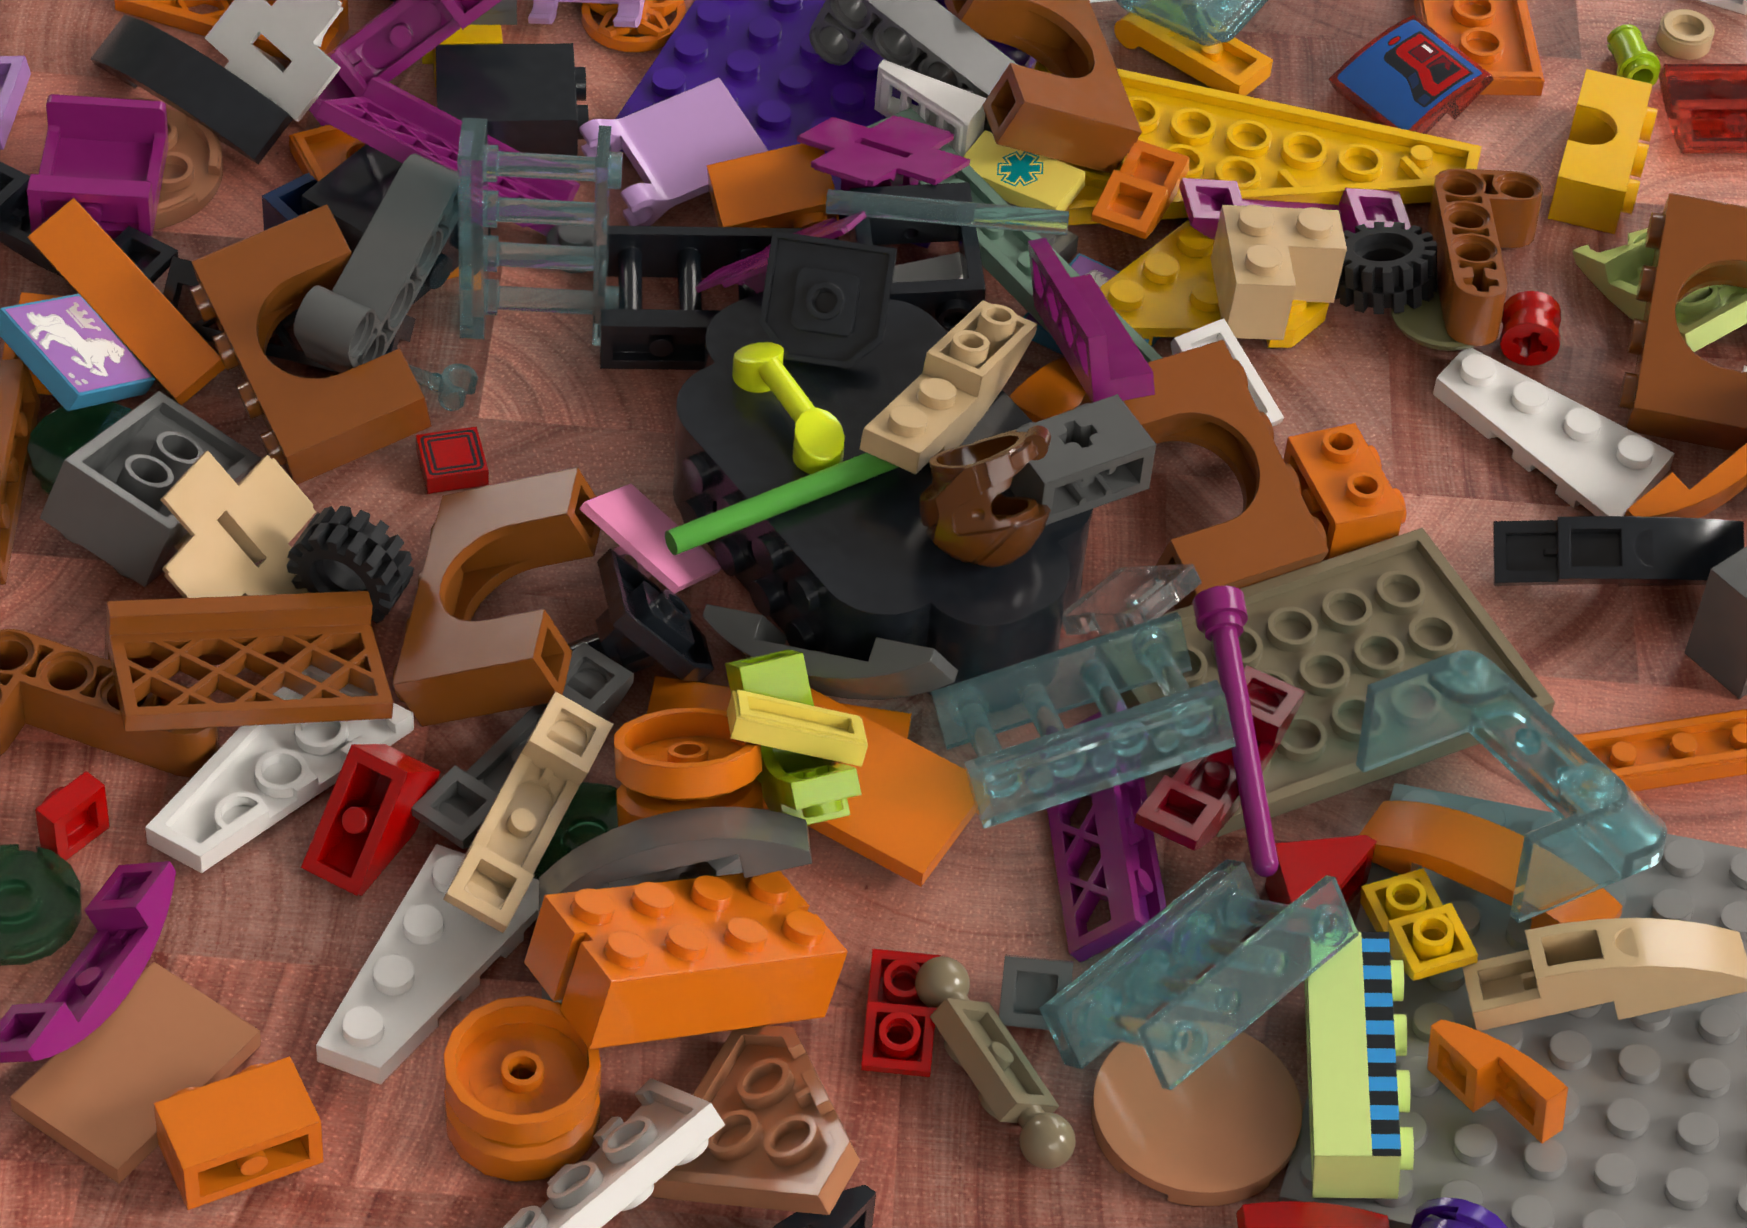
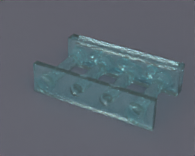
(483, 208)
(1092, 754)
(1176, 946)

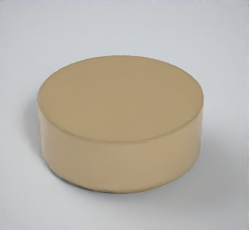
(1685, 34)

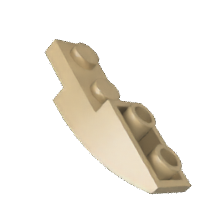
(954, 390)
(1625, 961)

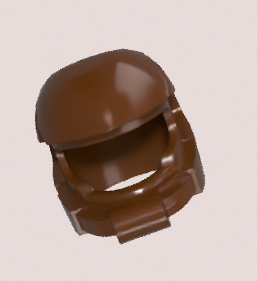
(966, 502)

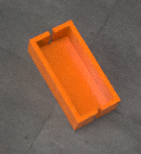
(684, 957)

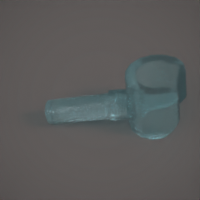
(451, 386)

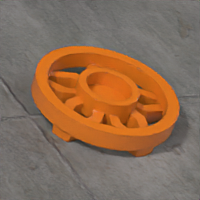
(652, 15)

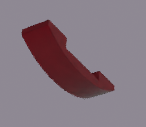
(1205, 790)

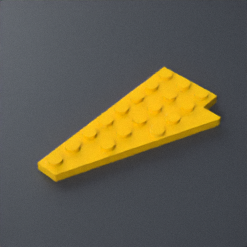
(1275, 148)

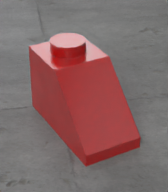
(368, 816)

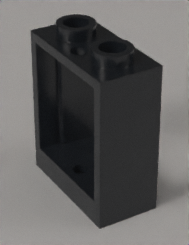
(943, 299)

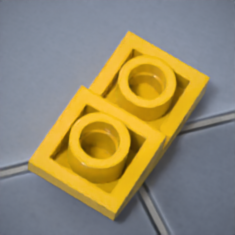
(1419, 926)

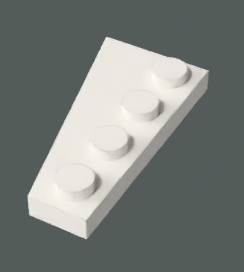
(262, 779)

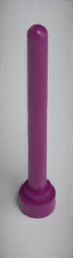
(1221, 616)

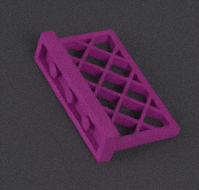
(407, 125)

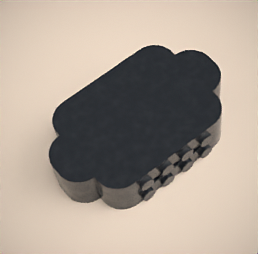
(860, 556)

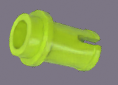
(1632, 55)

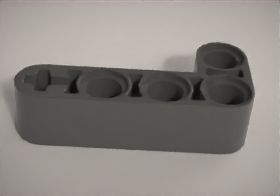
(912, 35)
(384, 271)

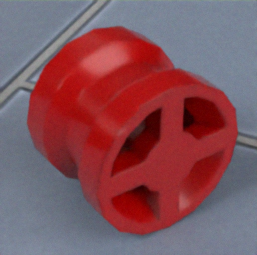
(1530, 328)

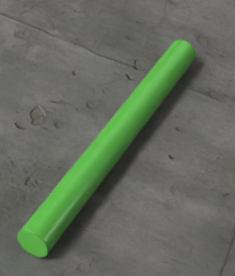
(775, 502)

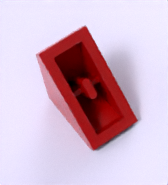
(1310, 860)

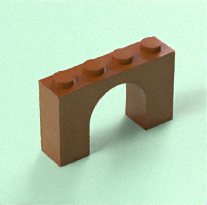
(1067, 115)
(1672, 387)
(1207, 402)
(308, 420)
(479, 541)

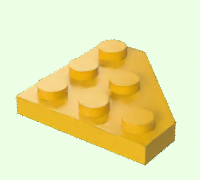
(1175, 292)

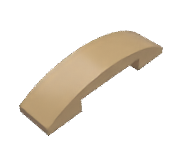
(527, 812)

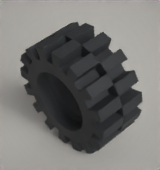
(1388, 268)
(351, 555)

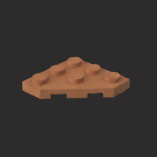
(779, 1131)

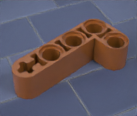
(1470, 221)
(78, 699)

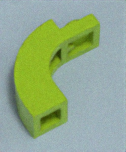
(790, 780)

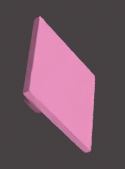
(640, 532)

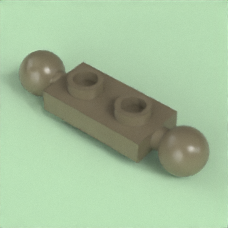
(995, 1063)

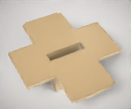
(234, 528)

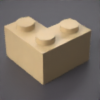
(1270, 259)

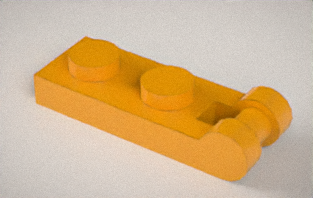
(1222, 66)

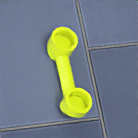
(817, 432)

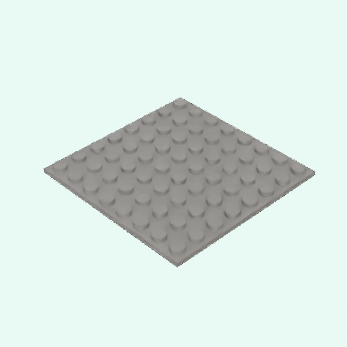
(1650, 1097)

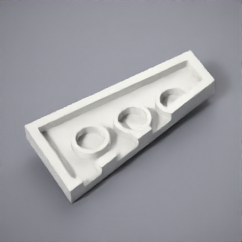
(1572, 445)
(416, 973)
(632, 1156)

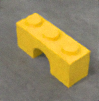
(1604, 152)

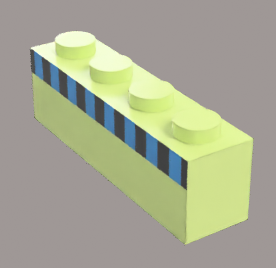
(1354, 1072)

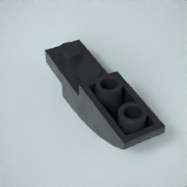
(1612, 550)

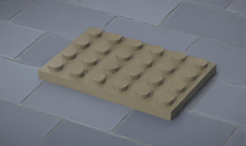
(1334, 635)

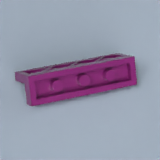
(1087, 329)
(1124, 876)

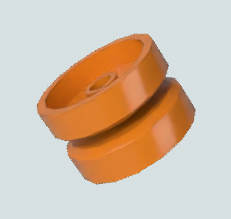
(683, 763)
(520, 1089)

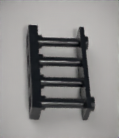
(669, 338)

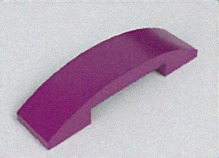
(396, 42)
(1357, 206)
(128, 924)

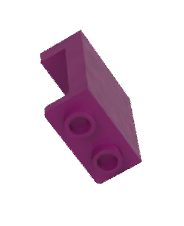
(105, 157)

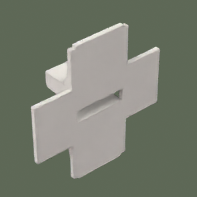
(296, 31)

